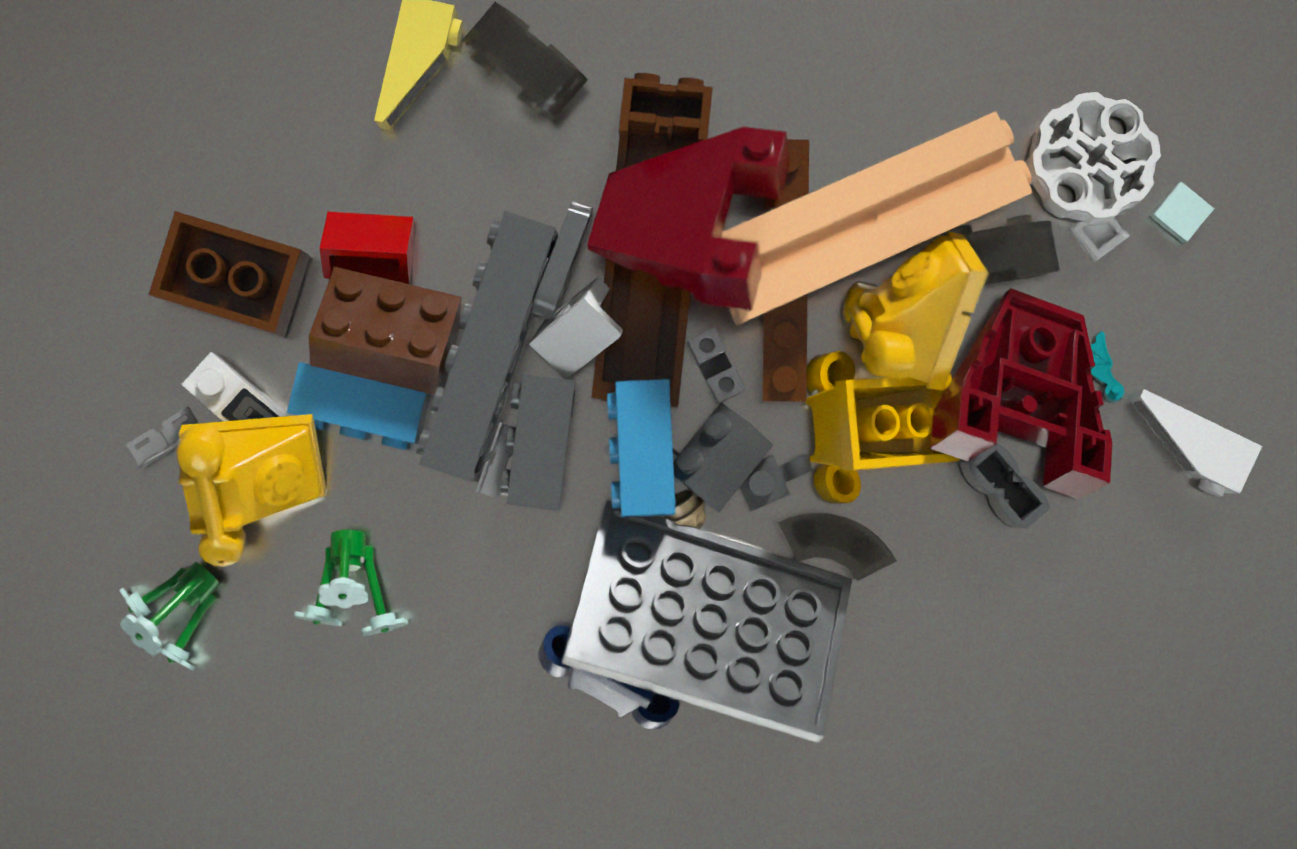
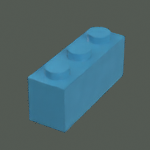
(359, 405)
(642, 448)

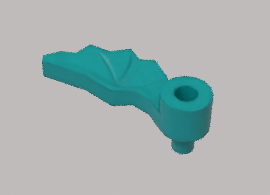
(1102, 371)

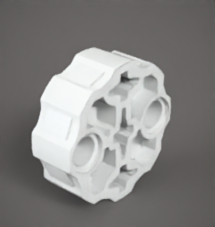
(1092, 201)

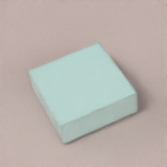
(1182, 212)

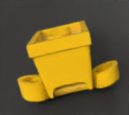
(916, 316)
(866, 424)
(244, 474)

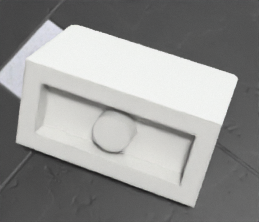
(577, 331)

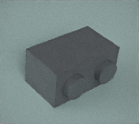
(720, 456)

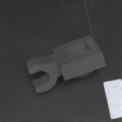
(768, 480)

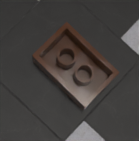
(229, 274)
(384, 330)

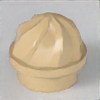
(688, 510)

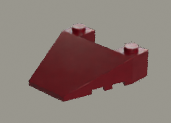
(674, 209)
(1033, 383)

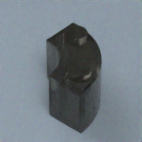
(538, 72)
(1014, 251)
(835, 539)

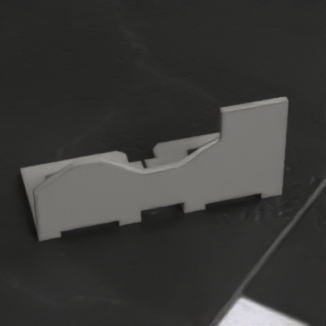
(157, 442)
(494, 474)

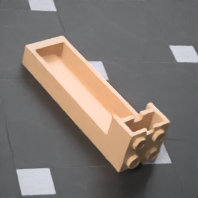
(883, 211)

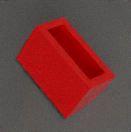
(368, 245)

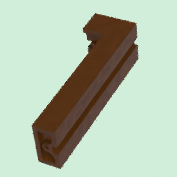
(652, 315)

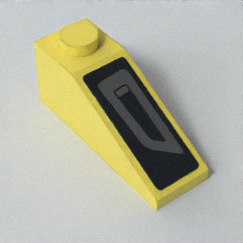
(417, 52)

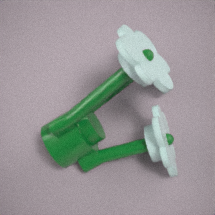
(347, 553)
(192, 587)

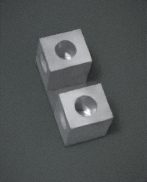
(715, 366)

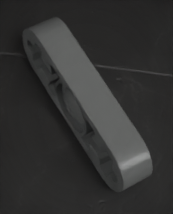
(562, 260)

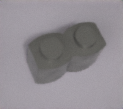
(1011, 495)

